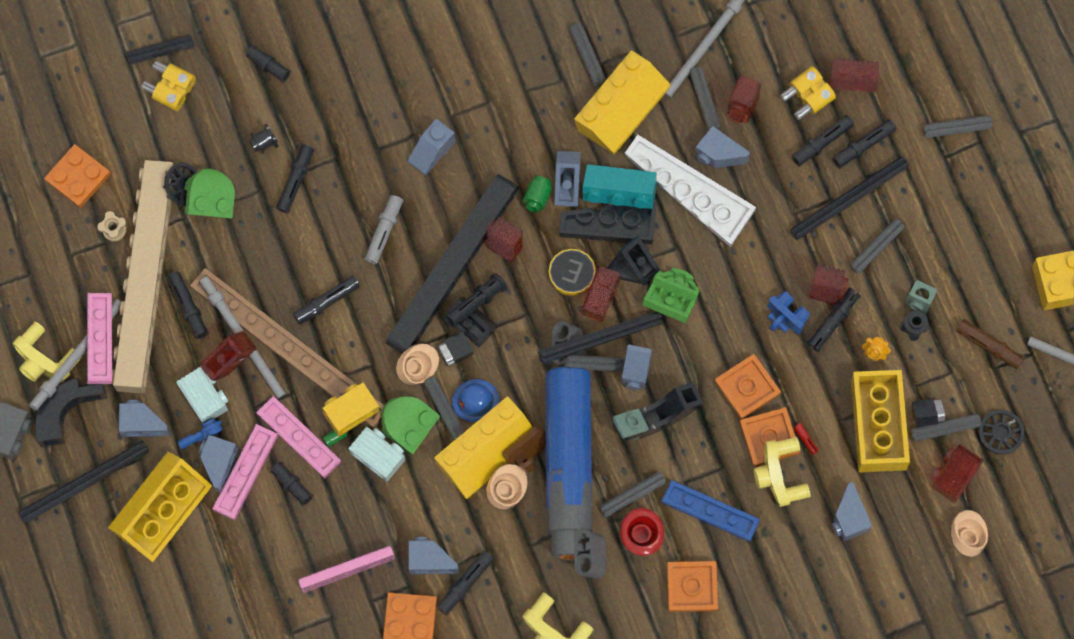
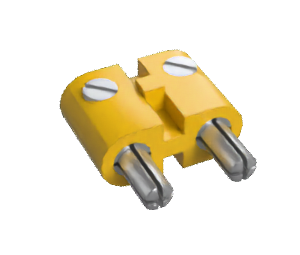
(173, 87)
(811, 90)

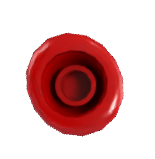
(642, 531)

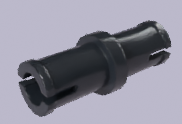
(268, 63)
(291, 483)

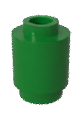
(537, 194)

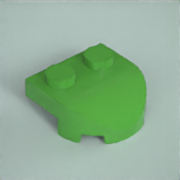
(210, 194)
(672, 294)
(407, 421)

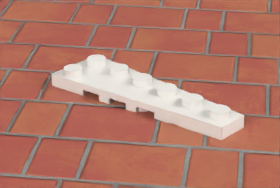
(705, 199)

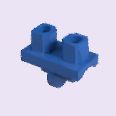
(781, 314)

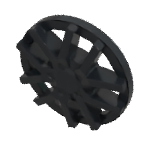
(178, 182)
(1001, 432)

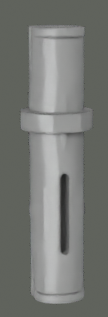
(386, 222)

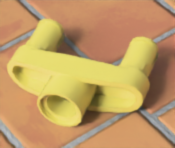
(36, 362)
(771, 473)
(534, 620)

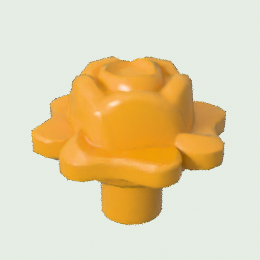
(876, 348)

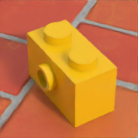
(350, 408)

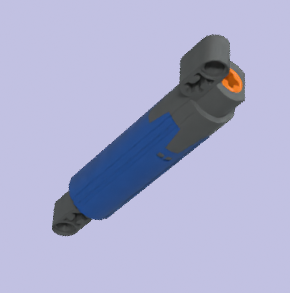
(570, 464)

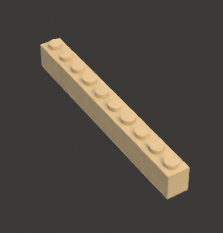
(144, 280)

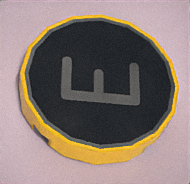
(571, 272)

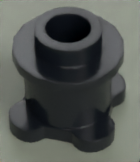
(263, 140)
(912, 330)

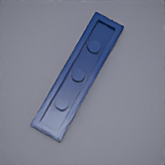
(710, 511)

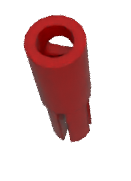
(805, 437)

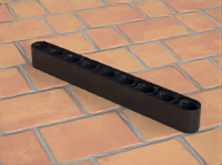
(452, 265)

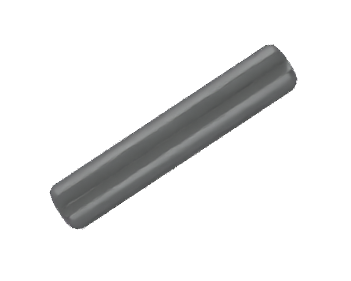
(587, 54)
(704, 98)
(957, 126)
(877, 246)
(594, 362)
(443, 407)
(945, 427)
(632, 494)

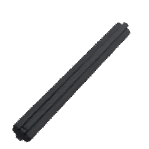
(849, 198)
(599, 337)
(83, 482)

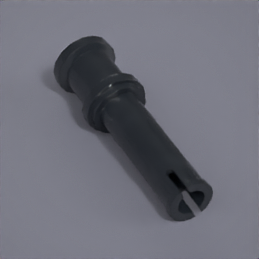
(483, 295)

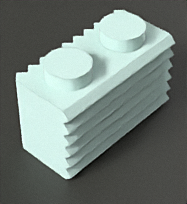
(202, 395)
(377, 454)

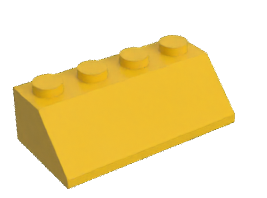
(622, 103)
(480, 449)
(160, 506)

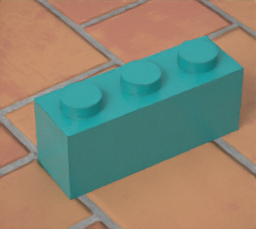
(619, 186)

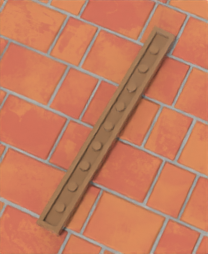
(282, 342)

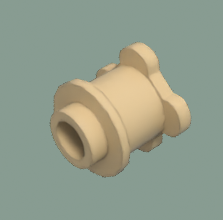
(109, 222)

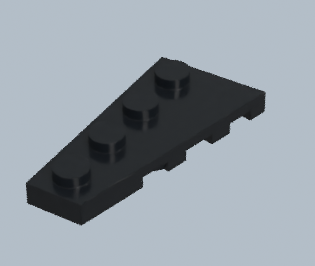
(609, 224)

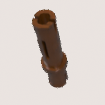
(984, 340)

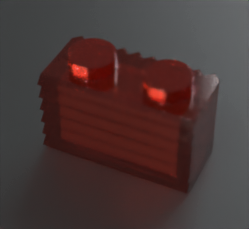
(854, 75)
(743, 99)
(504, 239)
(828, 284)
(600, 294)
(228, 355)
(956, 473)

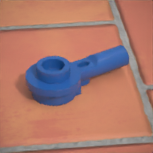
(209, 428)

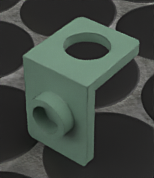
(917, 302)
(630, 423)

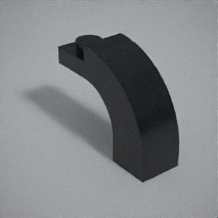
(54, 409)
(670, 409)

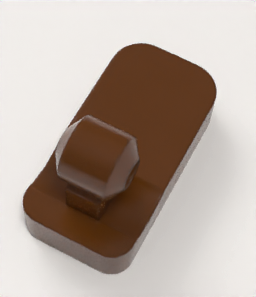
(526, 448)

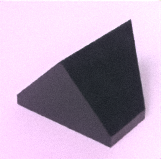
(634, 263)

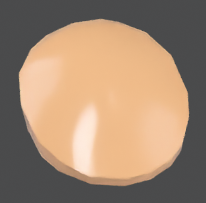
(417, 364)
(506, 486)
(969, 533)

